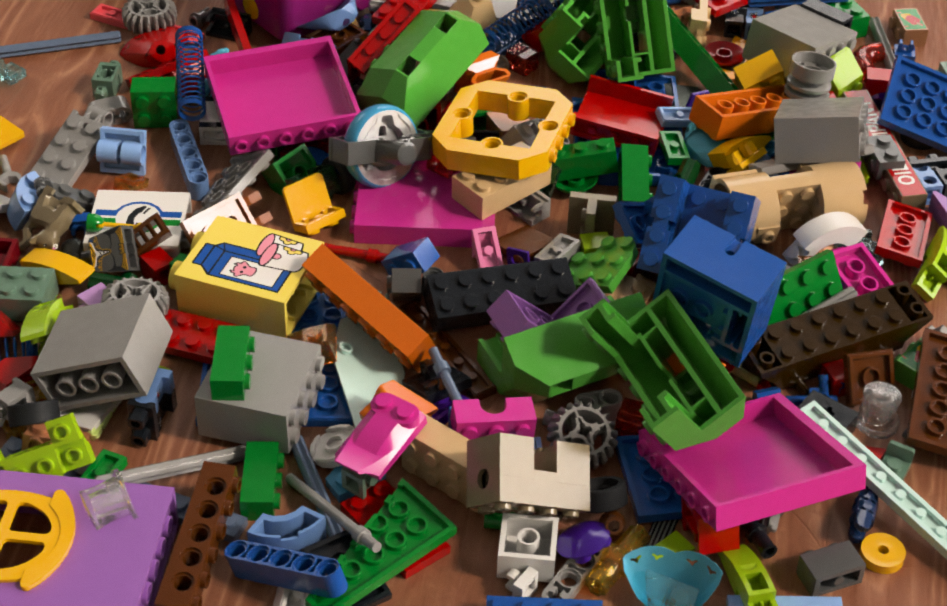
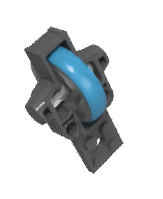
(381, 154)

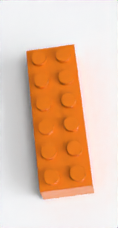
(737, 111)
(368, 308)

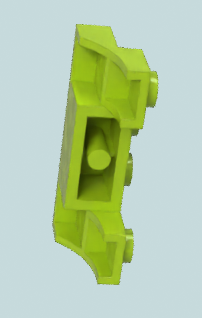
(56, 457)

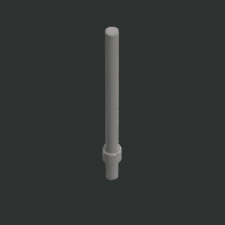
(358, 532)

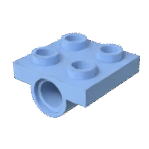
(122, 150)

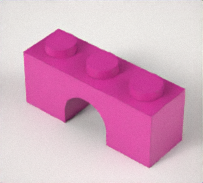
(474, 422)

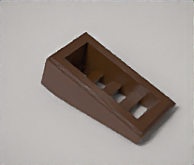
(158, 238)

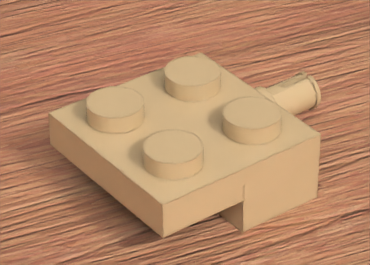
(700, 21)

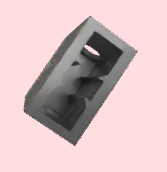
(113, 251)

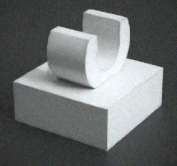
(523, 583)

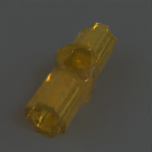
(610, 565)

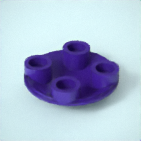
(583, 541)

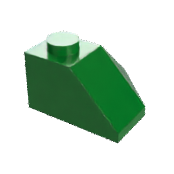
(291, 164)

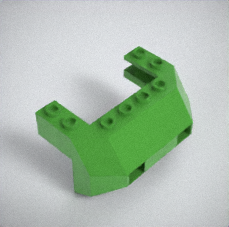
(615, 26)
(445, 47)
(563, 49)
(551, 356)
(676, 408)

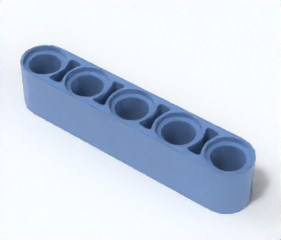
(189, 159)

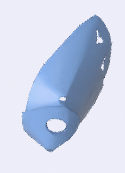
(336, 20)

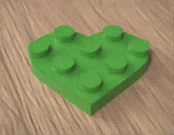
(606, 264)

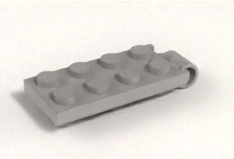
(73, 146)

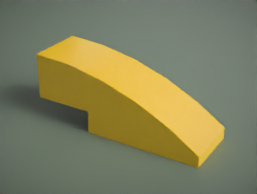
(718, 154)
(67, 267)

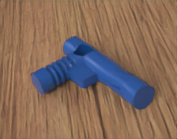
(823, 389)

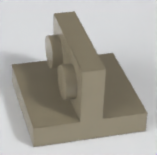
(591, 213)

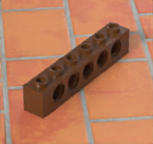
(212, 480)

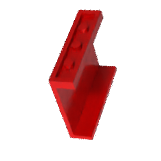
(380, 37)
(620, 113)

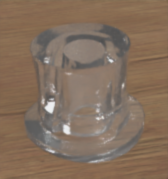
(879, 410)
(108, 501)

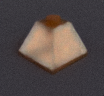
(321, 334)

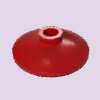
(725, 53)

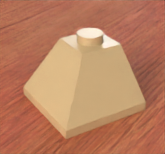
(478, 10)

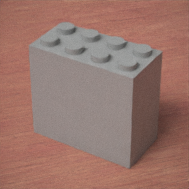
(794, 31)
(821, 130)
(103, 352)
(280, 395)

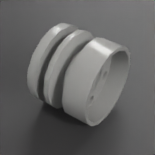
(809, 75)

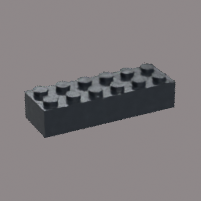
(463, 296)

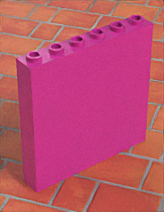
(280, 94)
(413, 210)
(759, 466)

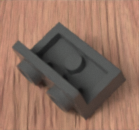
(885, 155)

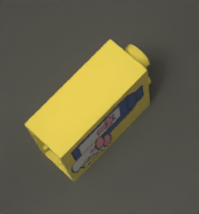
(245, 276)

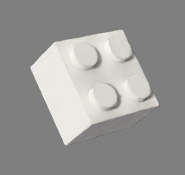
(526, 543)

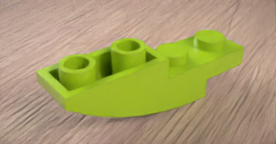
(934, 269)
(41, 320)
(748, 577)

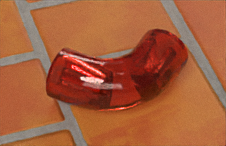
(869, 54)

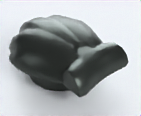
(72, 247)

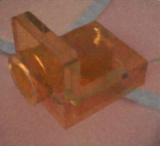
(130, 182)

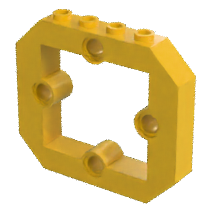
(489, 154)

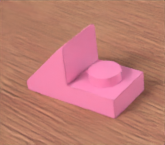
(486, 247)

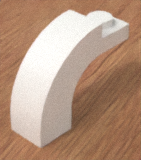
(822, 232)

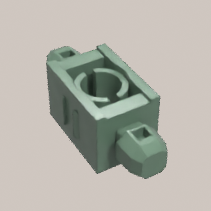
(107, 79)

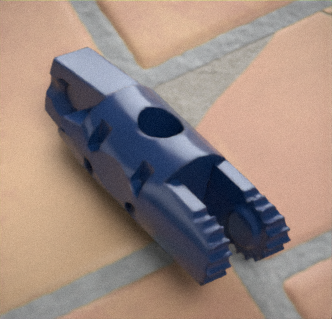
(366, 22)
(862, 515)

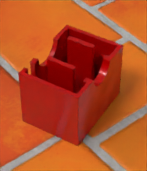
(708, 539)

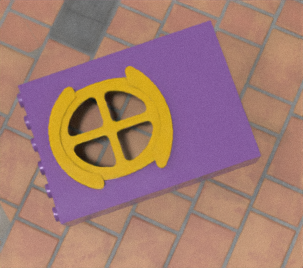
(79, 564)

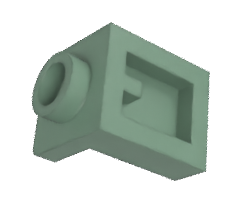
(899, 458)

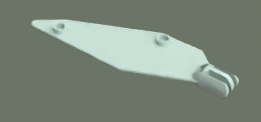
(362, 366)

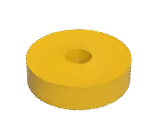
(879, 543)

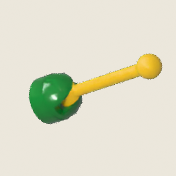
(96, 223)

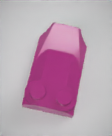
(860, 269)
(381, 436)

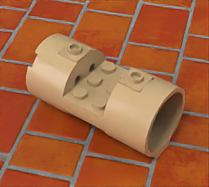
(799, 196)

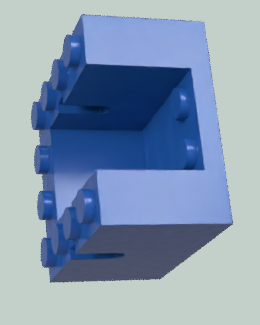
(679, 201)
(721, 286)

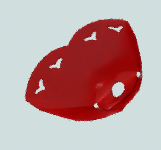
(148, 45)

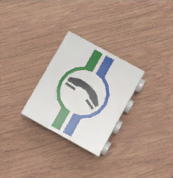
(137, 206)

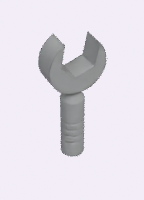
(8, 175)

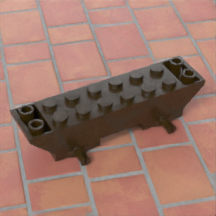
(798, 346)

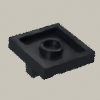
(430, 386)

